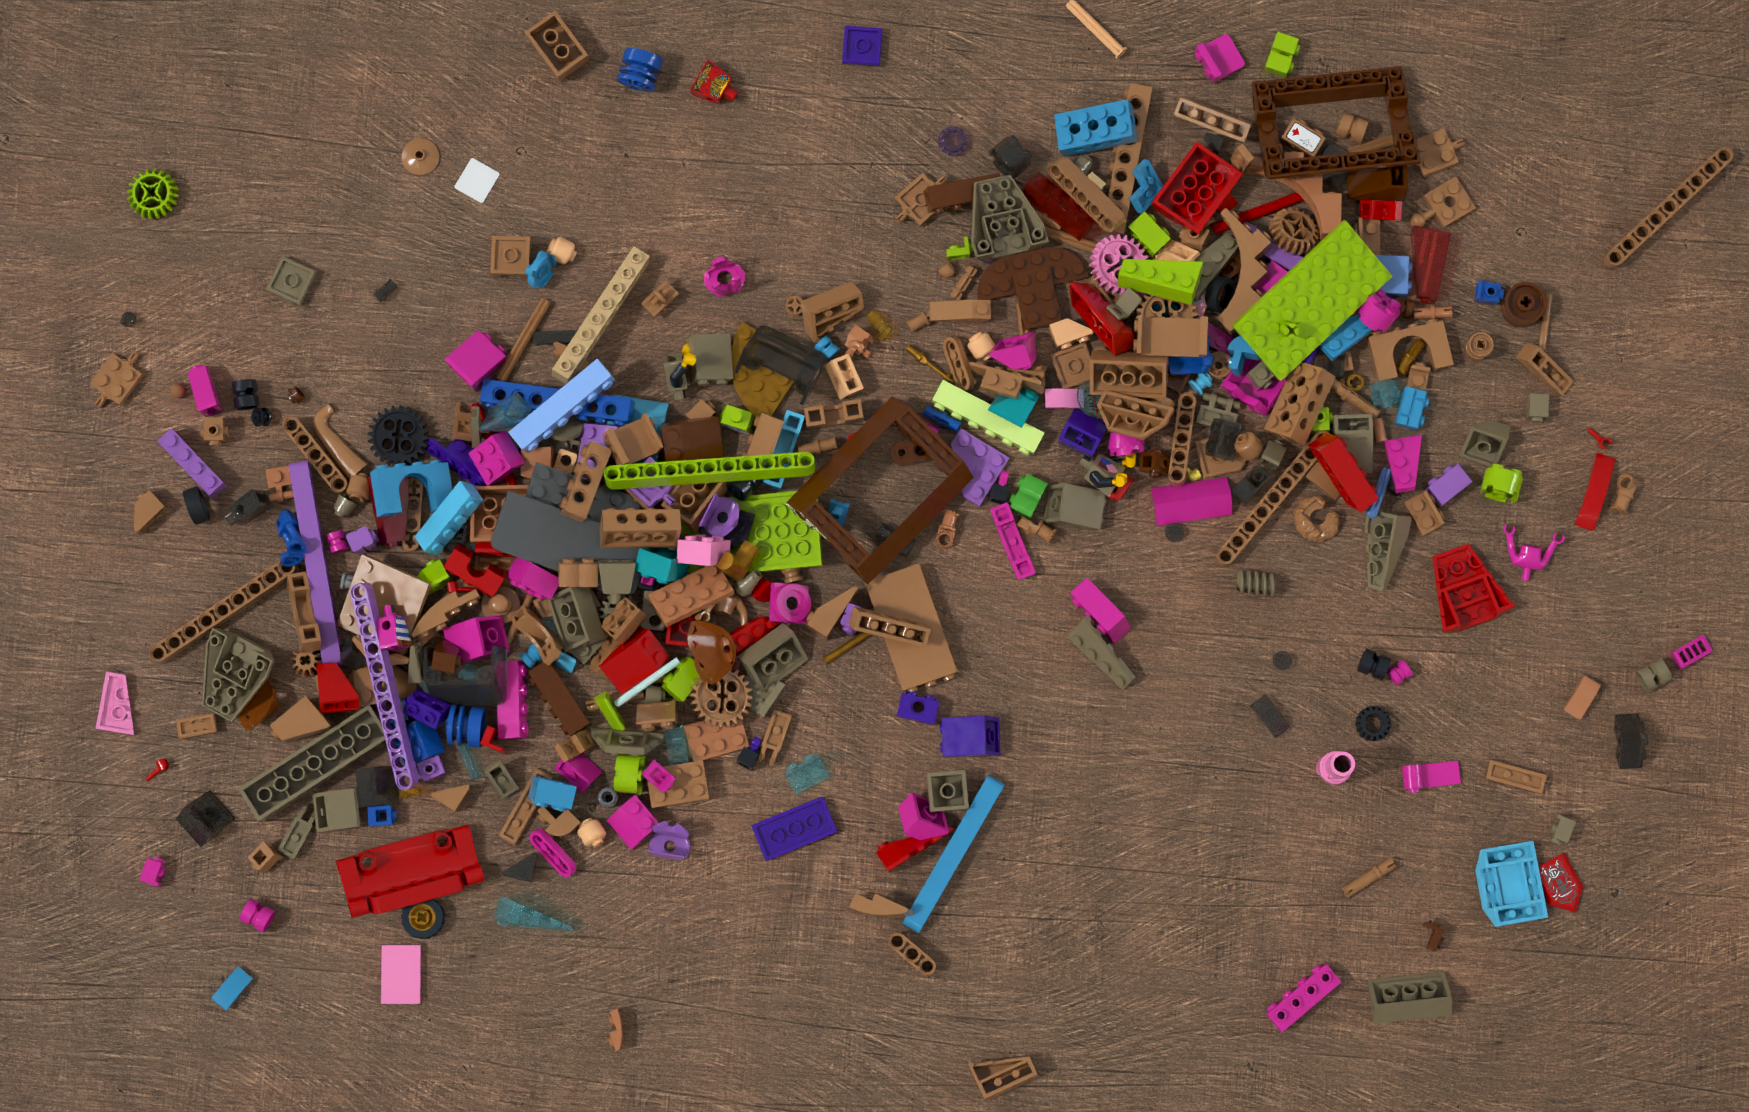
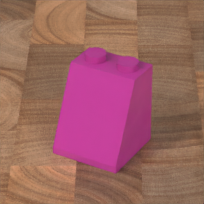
(476, 359)
(477, 637)

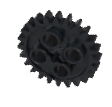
(381, 435)

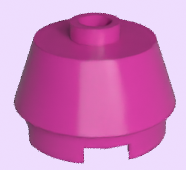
(1124, 445)

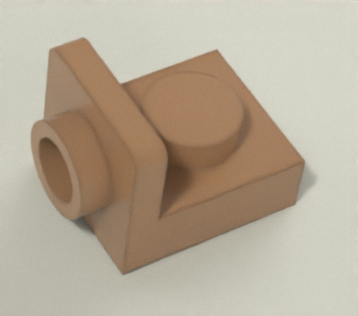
(1418, 376)

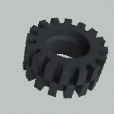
(1381, 715)

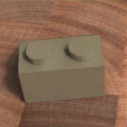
(947, 791)

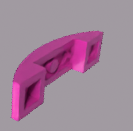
(1012, 541)

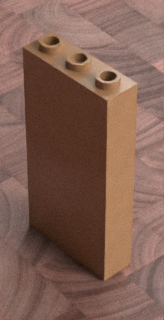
(908, 597)

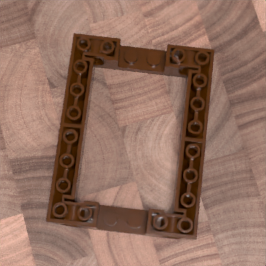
(1334, 87)
(817, 518)

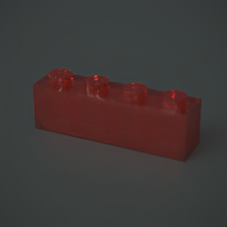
(1058, 206)

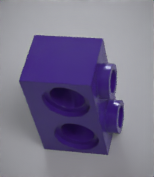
(426, 708)

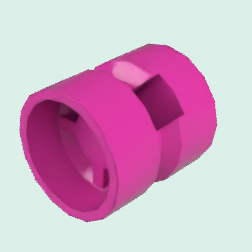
(257, 915)

